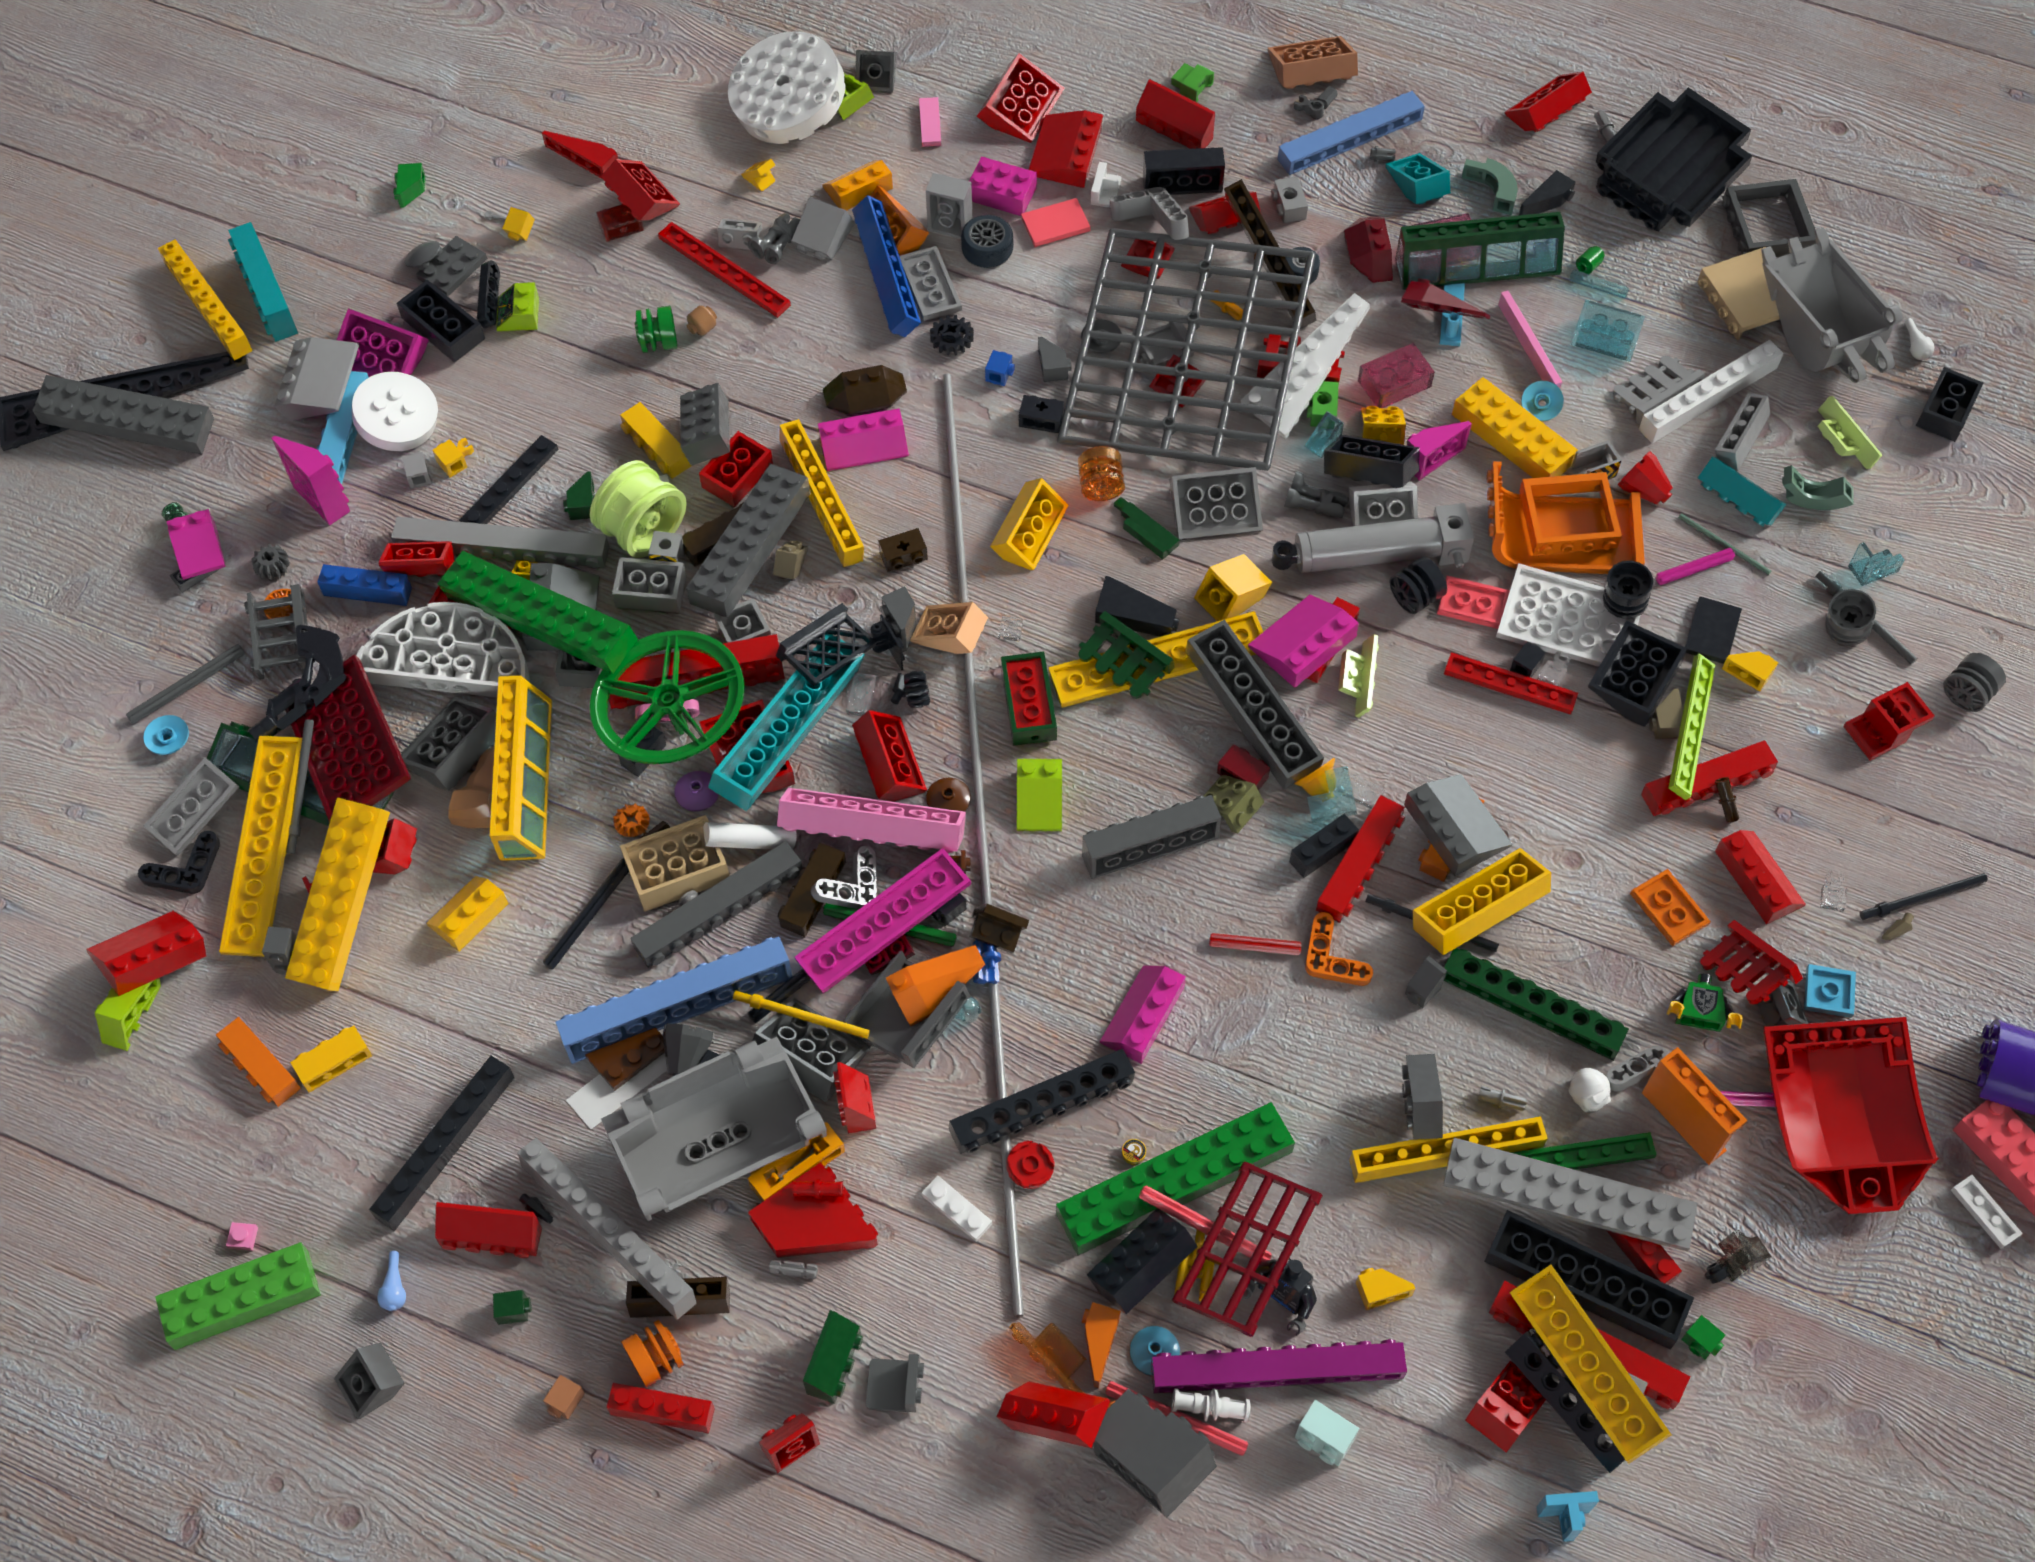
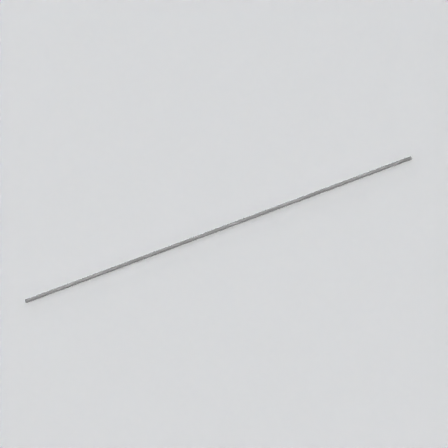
(983, 850)

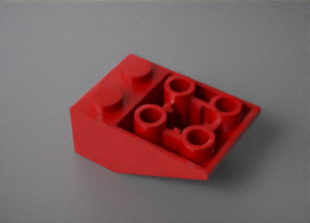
(854, 1099)
(1506, 1407)

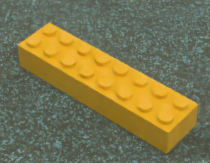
(337, 894)

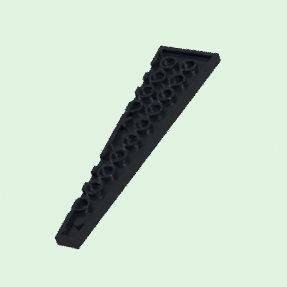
(22, 427)

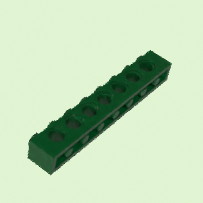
(1539, 1014)

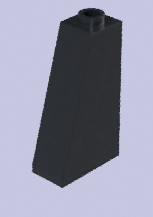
(1135, 609)

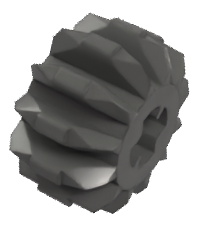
(270, 562)

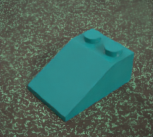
(1420, 178)

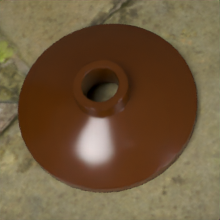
(957, 801)

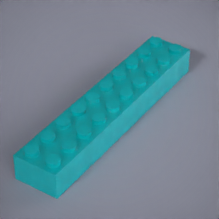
(779, 731)

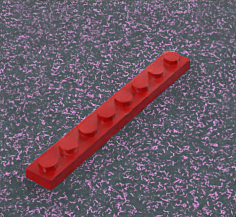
(724, 269)

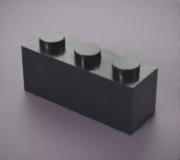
(1323, 845)

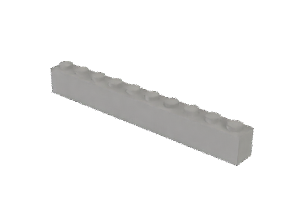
(507, 541)
(607, 1228)

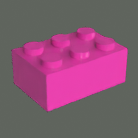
(1002, 186)

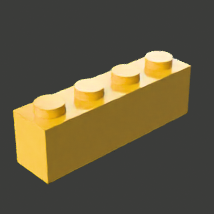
(654, 439)

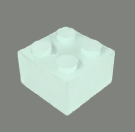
(1326, 1433)

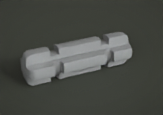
(793, 1269)

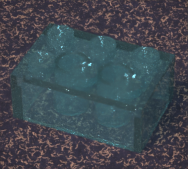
(1607, 330)

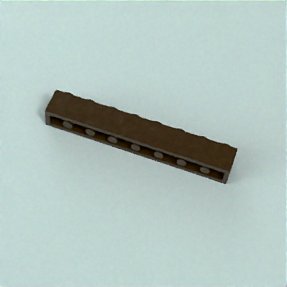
(1260, 234)

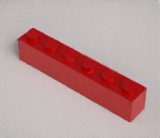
(1740, 766)
(1360, 859)

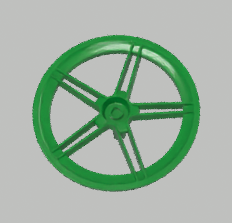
(667, 697)

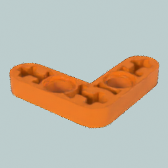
(1327, 962)

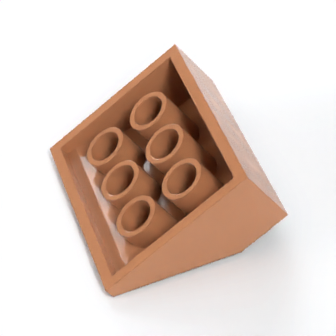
(1314, 61)

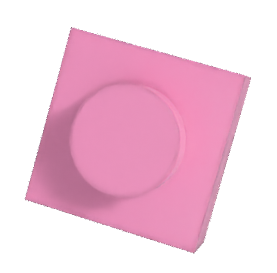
(242, 1236)

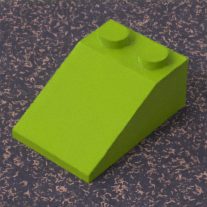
(1039, 794)

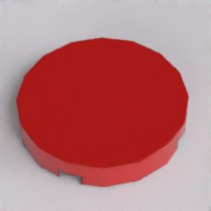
(1030, 1164)

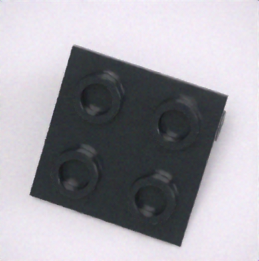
(883, 634)

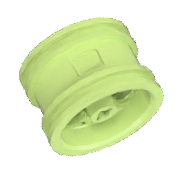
(635, 505)

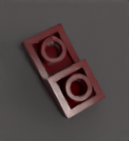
(881, 960)

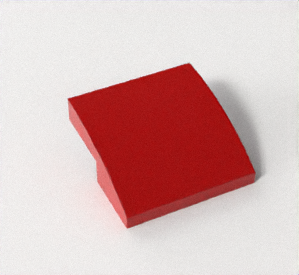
(1146, 249)
(1166, 383)

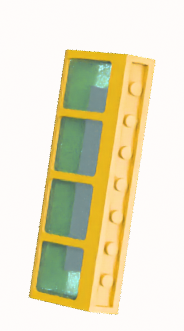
(520, 770)

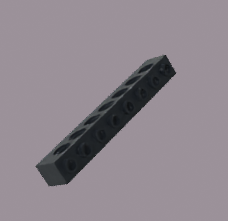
(1114, 1063)

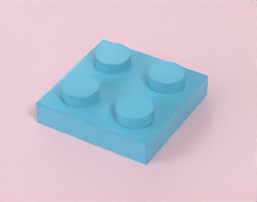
(1830, 991)

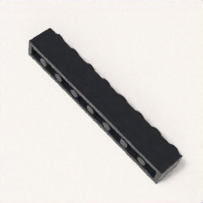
(442, 1143)

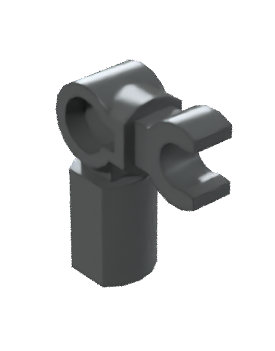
(1316, 107)

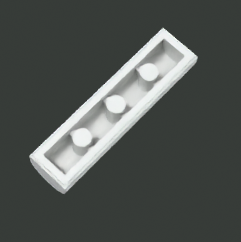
(746, 836)

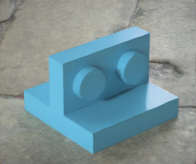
(1570, 1509)

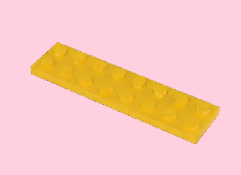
(1590, 1364)

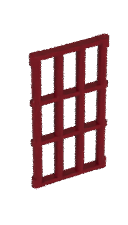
(1248, 1273)

